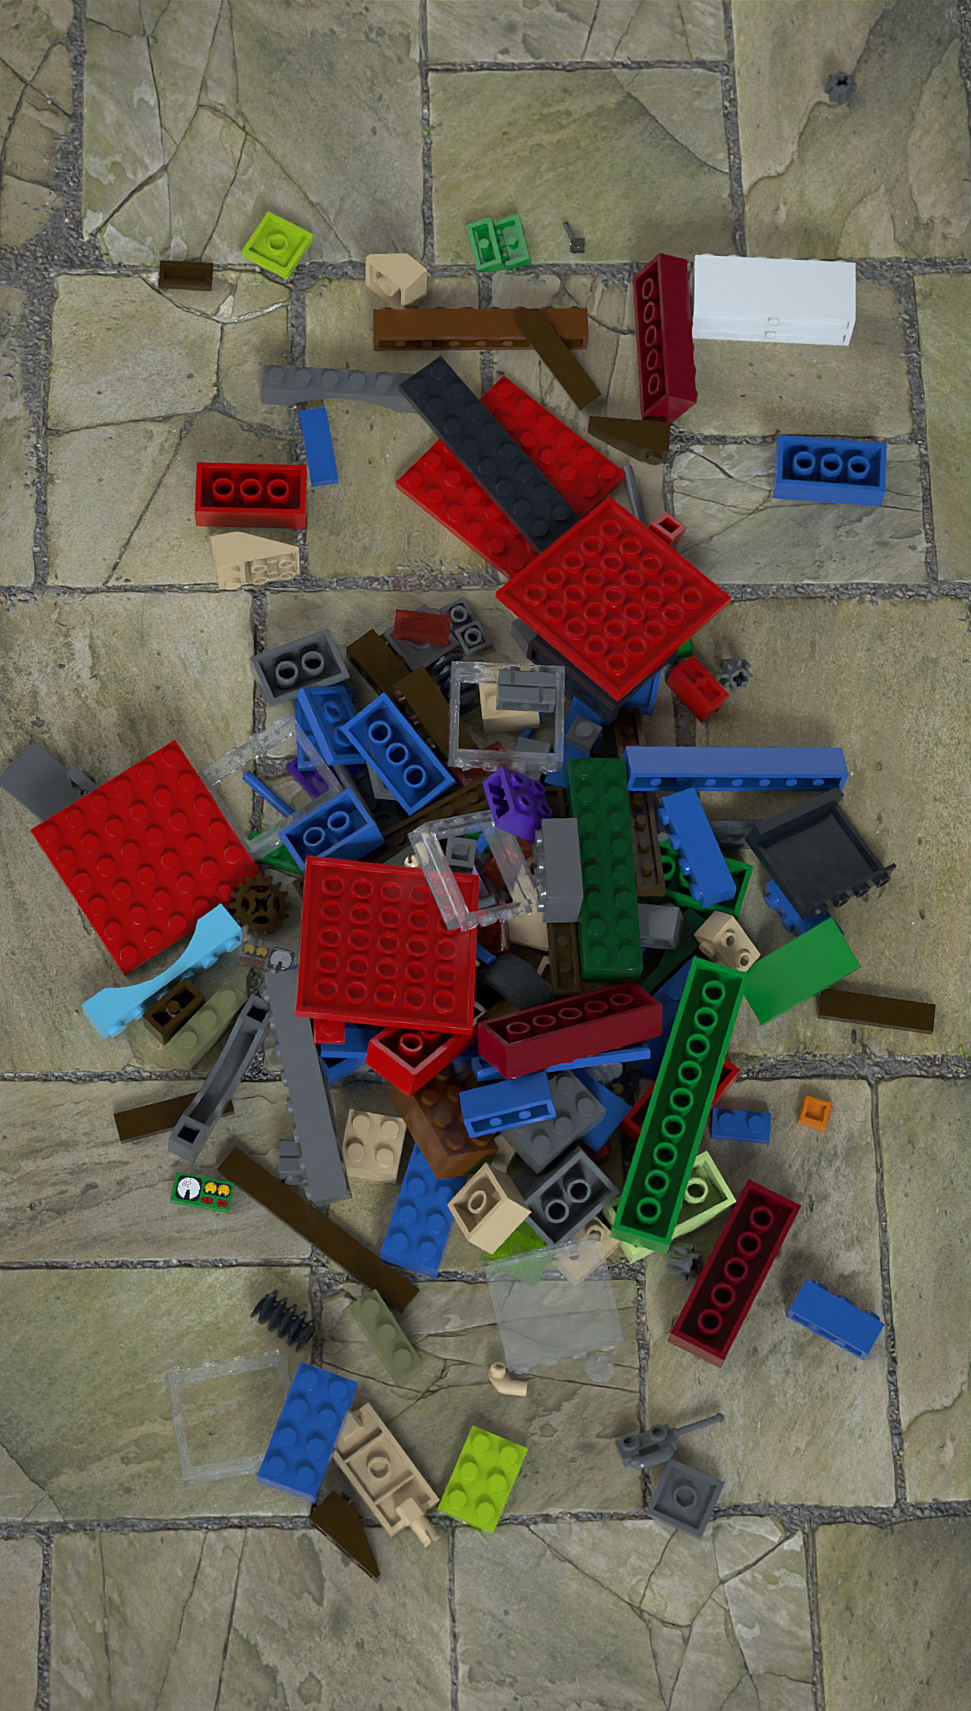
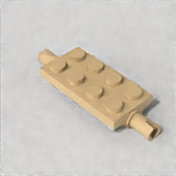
(385, 1475)

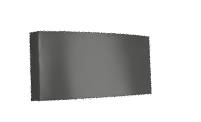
(465, 627)

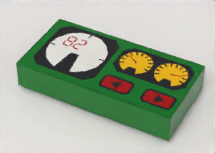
(202, 1192)

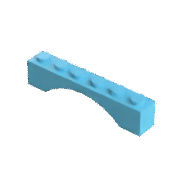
(117, 1006)

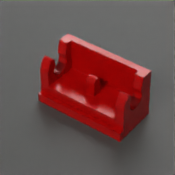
(697, 688)

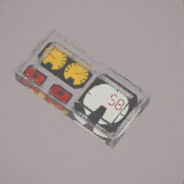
(266, 955)

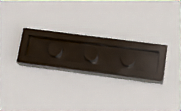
(558, 359)
(877, 1011)
(155, 1118)

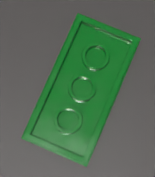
(799, 971)

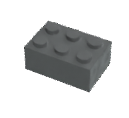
(558, 870)
(549, 1139)
(567, 1196)

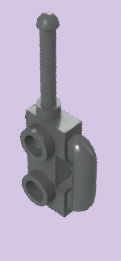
(656, 1444)

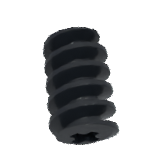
(441, 670)
(284, 1319)

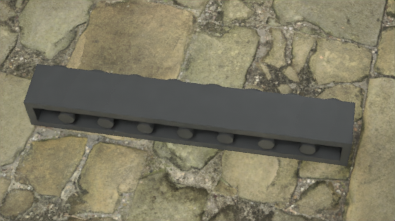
(308, 1092)

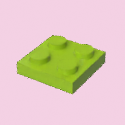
(277, 245)

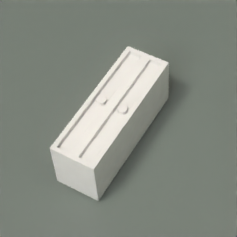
(773, 299)

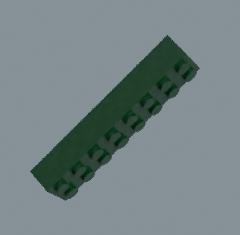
(609, 910)

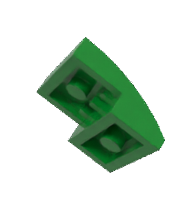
(498, 244)

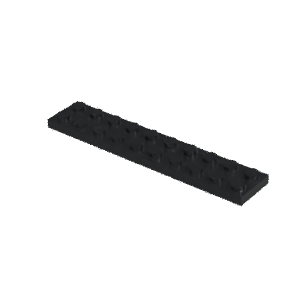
(489, 454)

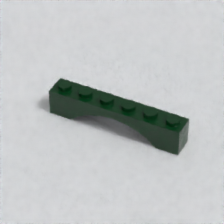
(675, 959)

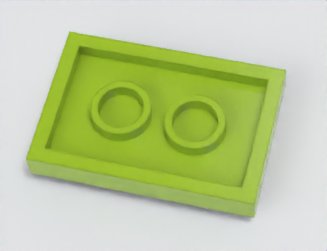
(482, 1479)

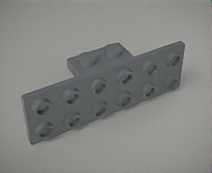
(44, 783)

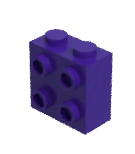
(516, 802)

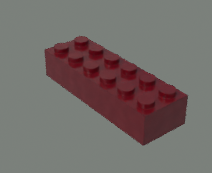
(664, 339)
(569, 1029)
(734, 1273)

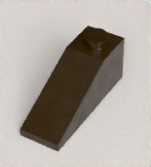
(637, 438)
(342, 1527)

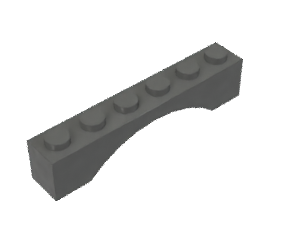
(298, 384)
(210, 1102)

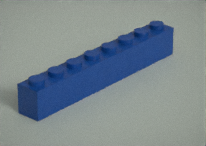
(734, 768)

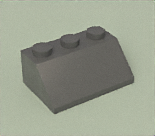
(298, 664)

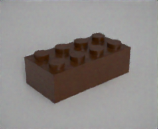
(439, 1128)

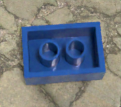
(334, 831)

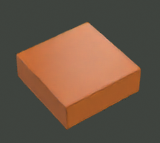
(815, 1113)

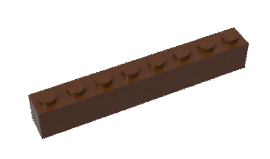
(471, 328)

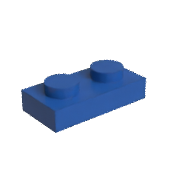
(740, 1125)

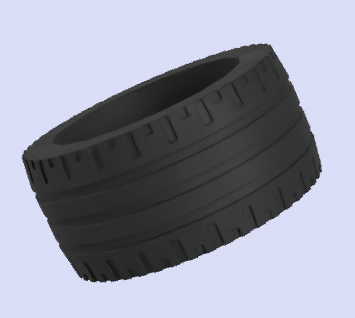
(512, 981)

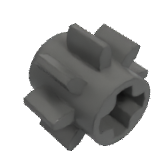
(840, 87)
(734, 673)
(684, 1261)

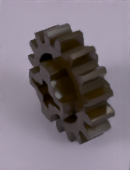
(250, 895)

